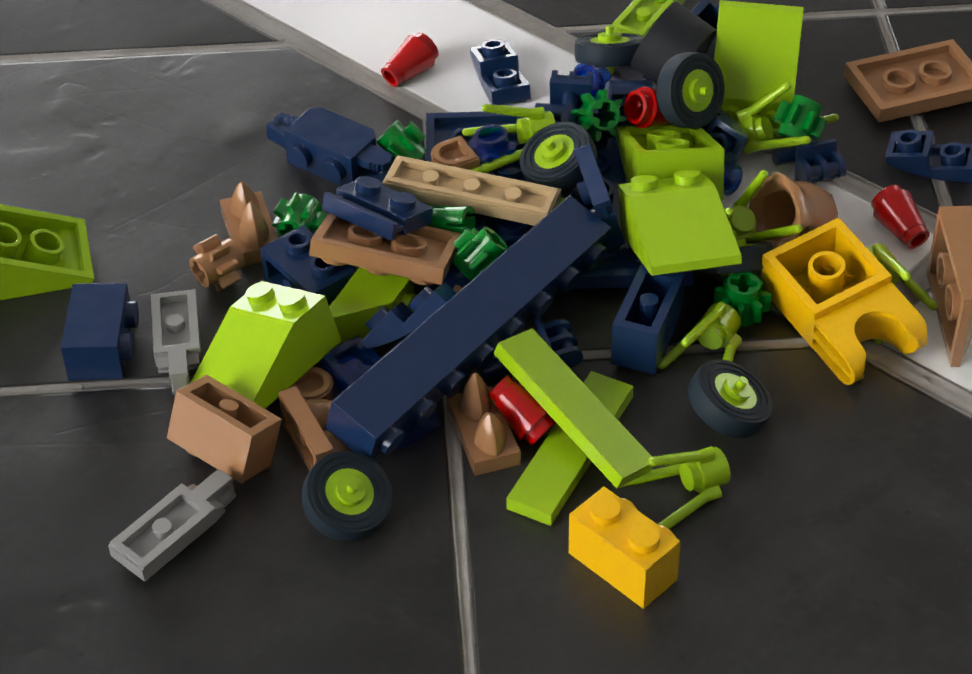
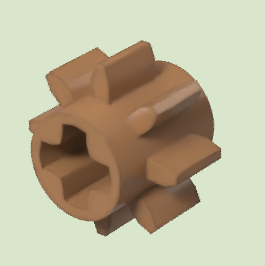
(217, 262)

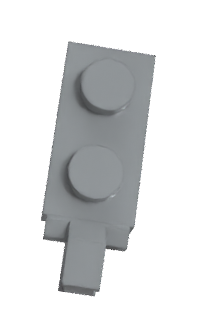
(176, 335)
(172, 525)

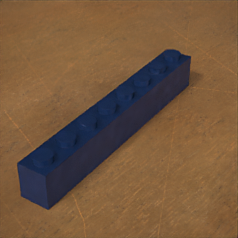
(466, 330)

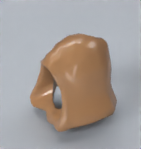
(790, 203)

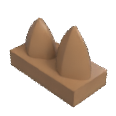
(248, 222)
(305, 425)
(482, 428)

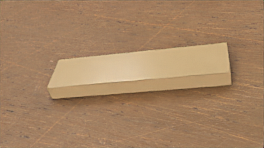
(484, 192)

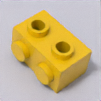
(624, 546)

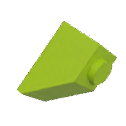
(364, 297)

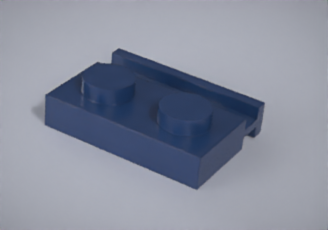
(595, 193)
(378, 208)

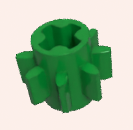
(605, 106)
(800, 118)
(402, 140)
(299, 211)
(477, 250)
(746, 295)

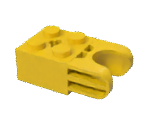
(840, 298)

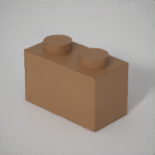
(223, 428)

